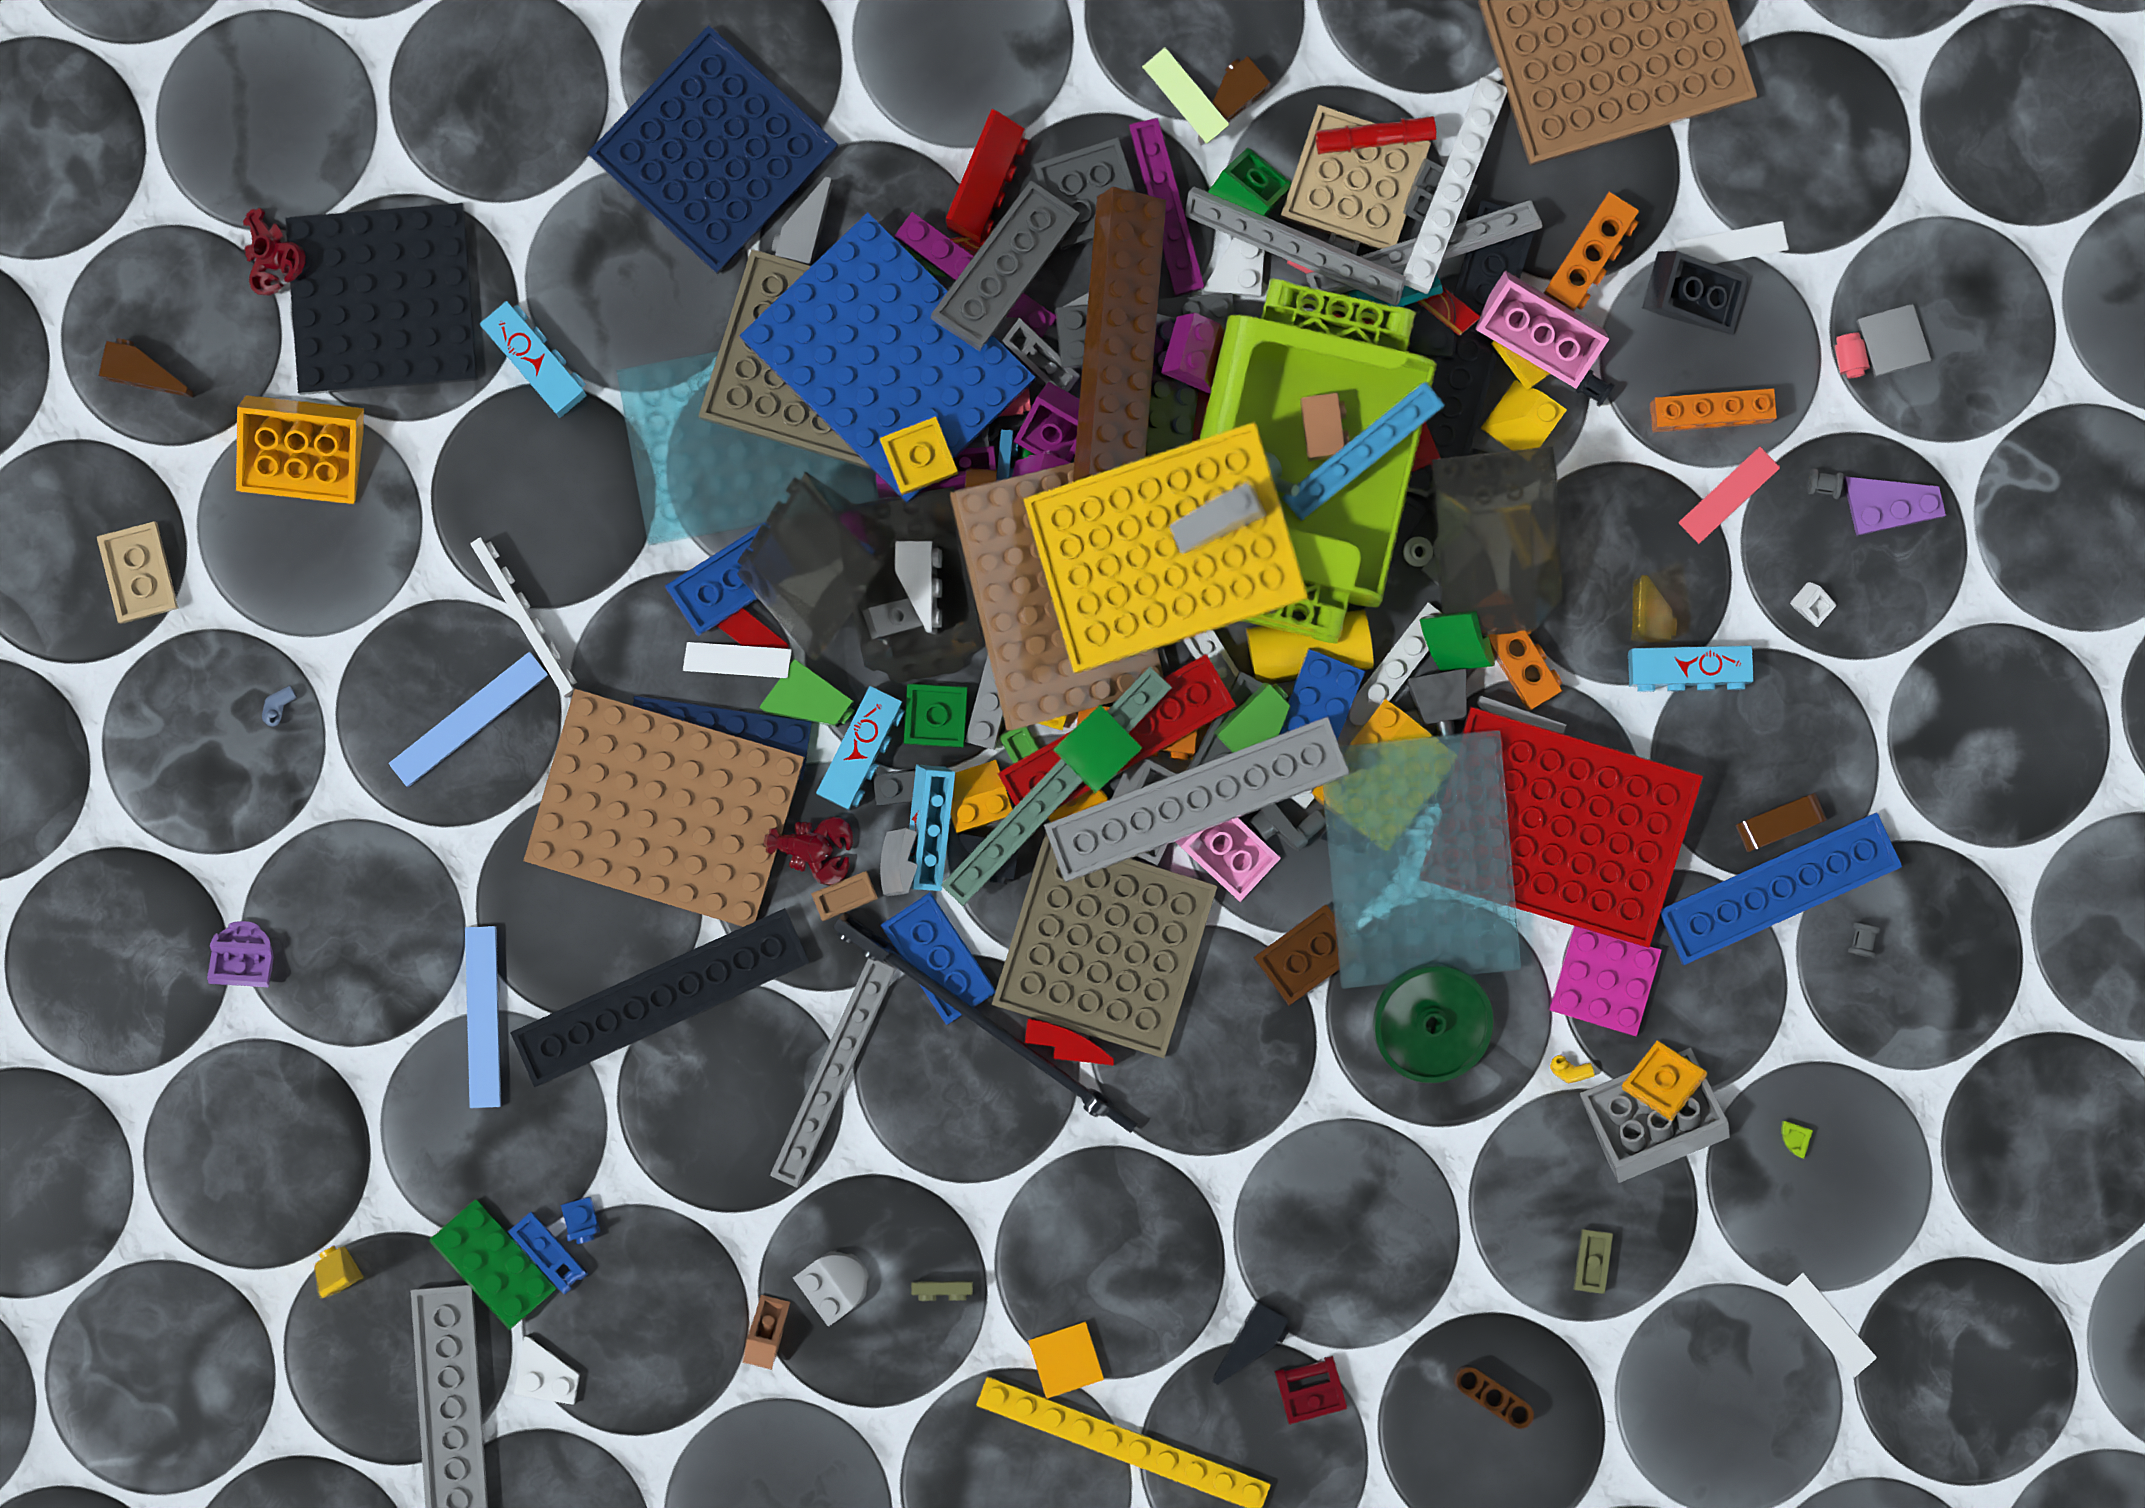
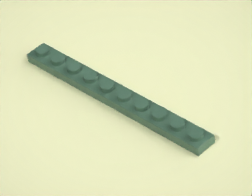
(1045, 797)

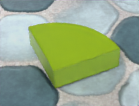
(1796, 1138)

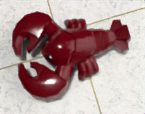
(270, 254)
(814, 848)

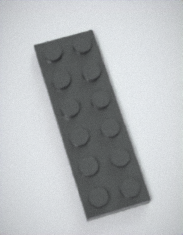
(1005, 265)
(1072, 321)

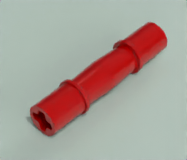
(1375, 135)

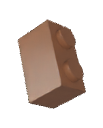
(1323, 425)

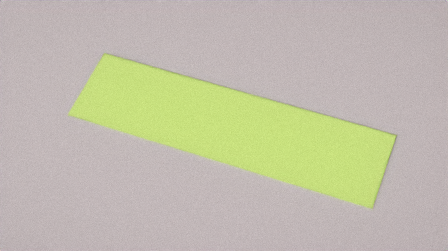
(1185, 95)

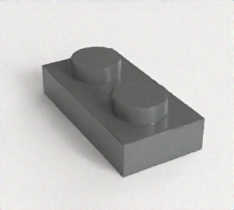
(894, 788)

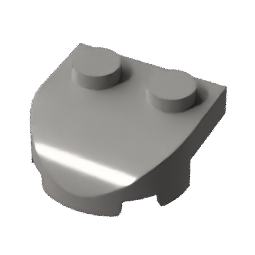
(834, 1284)

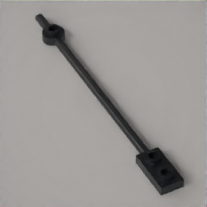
(877, 948)

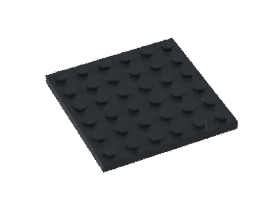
(382, 299)

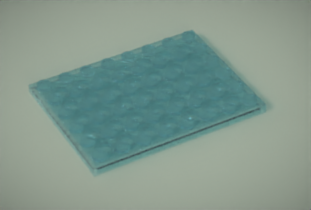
(708, 476)
(1421, 858)

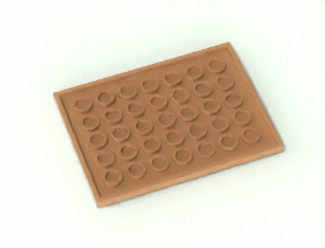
(1612, 67)
(1018, 609)
(663, 808)

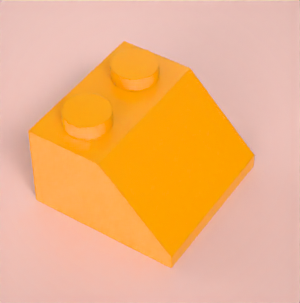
(978, 798)

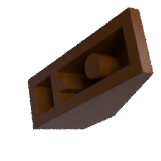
(1239, 89)
(130, 366)

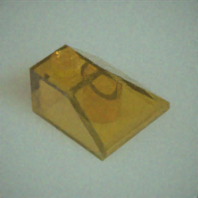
(1650, 613)

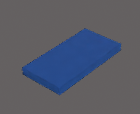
(713, 588)
(933, 945)

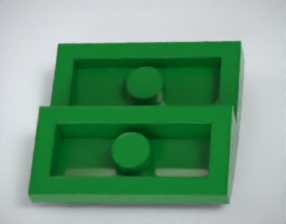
(1457, 641)
(1097, 748)

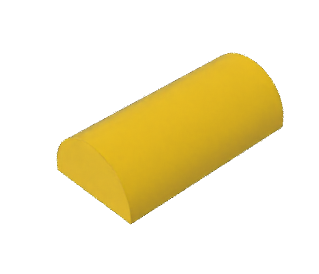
(1279, 654)

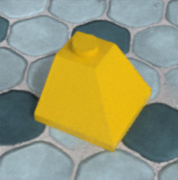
(1523, 418)

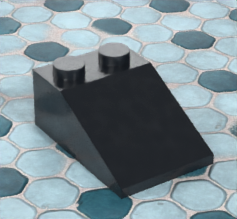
(1695, 291)

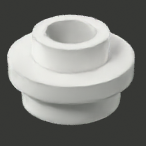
(1409, 555)

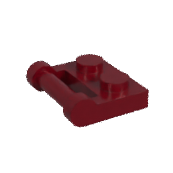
(1311, 1400)

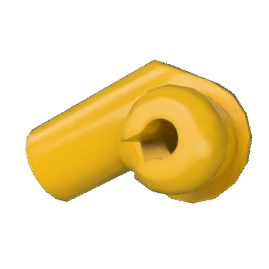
(1568, 1072)

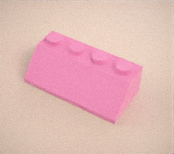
(1541, 330)

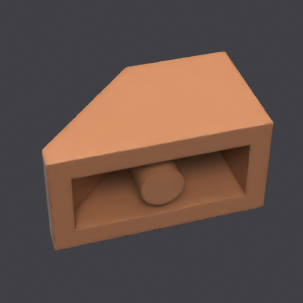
(766, 1332)

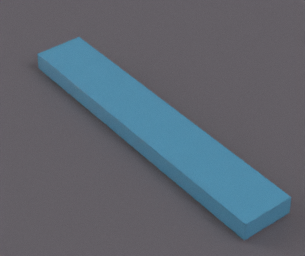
(1364, 450)

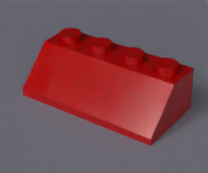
(986, 176)

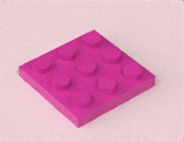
(1605, 981)

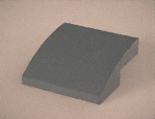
(1424, 190)

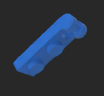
(547, 1252)

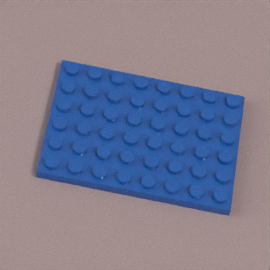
(870, 358)

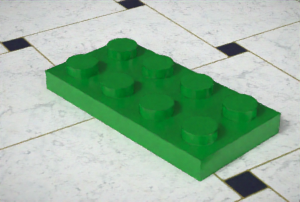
(492, 1264)

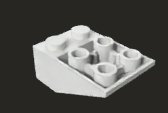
(917, 570)

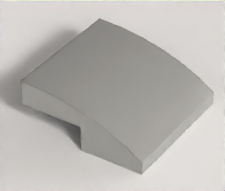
(1893, 340)
(894, 868)

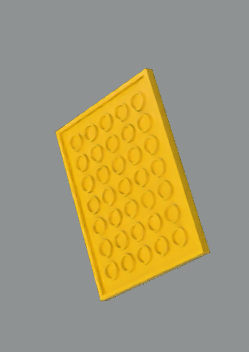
(1119, 568)

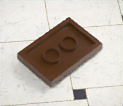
(1302, 956)

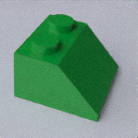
(1251, 184)

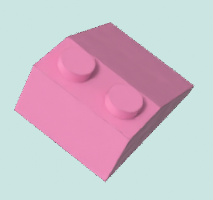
(1231, 855)

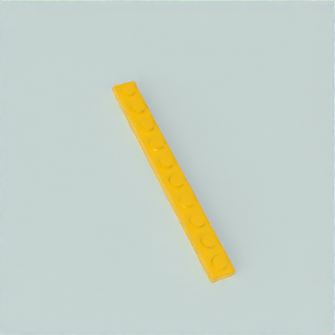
(1123, 1444)

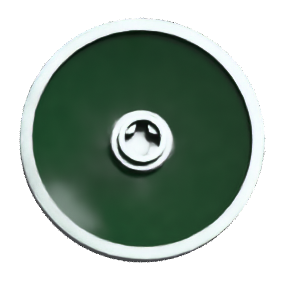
(1433, 1023)

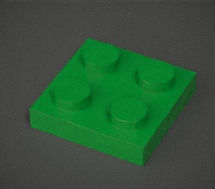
(935, 715)

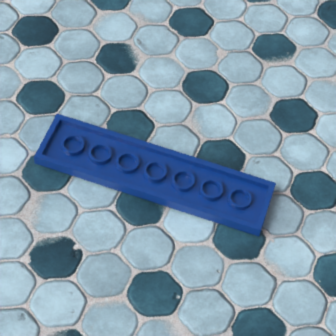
(1780, 888)

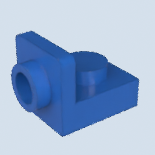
(580, 1220)

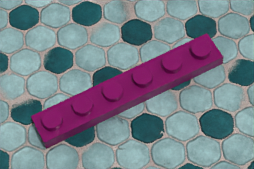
(1161, 184)
(952, 261)

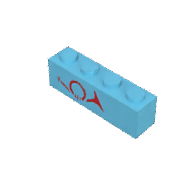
(533, 359)
(1690, 667)
(860, 748)
(931, 821)

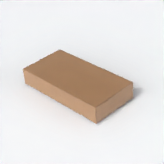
(844, 896)

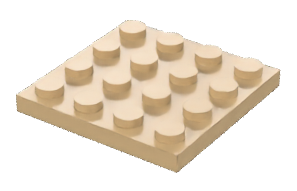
(1355, 191)

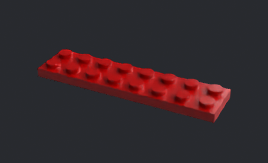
(1191, 703)

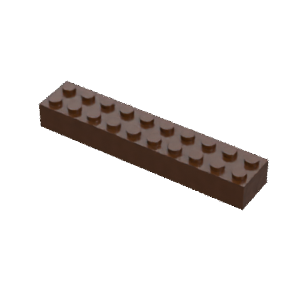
(1119, 332)

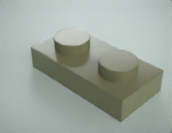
(1593, 1261)
(954, 1289)

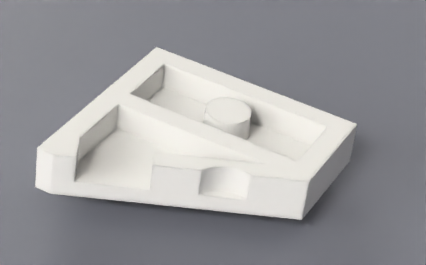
(1238, 271)
(544, 1375)

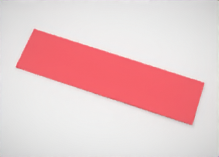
(1729, 495)

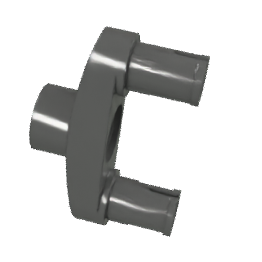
(1272, 821)

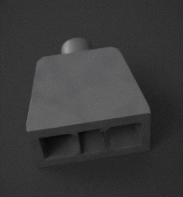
(1440, 699)

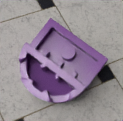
(241, 956)

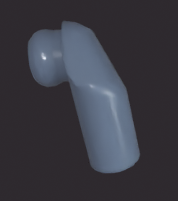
(274, 705)

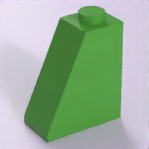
(808, 698)
(1255, 719)

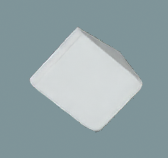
(1813, 603)

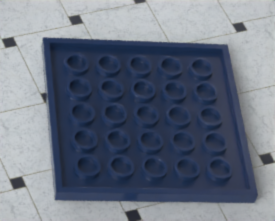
(712, 149)

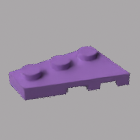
(1890, 504)

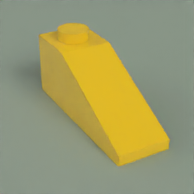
(335, 1271)

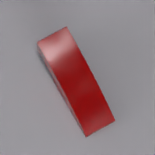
(1066, 1043)

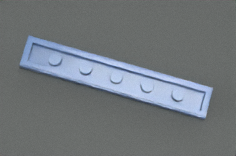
(468, 719)
(483, 1017)

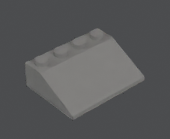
(1641, 1138)

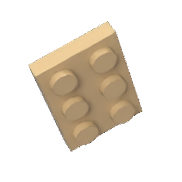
(137, 572)

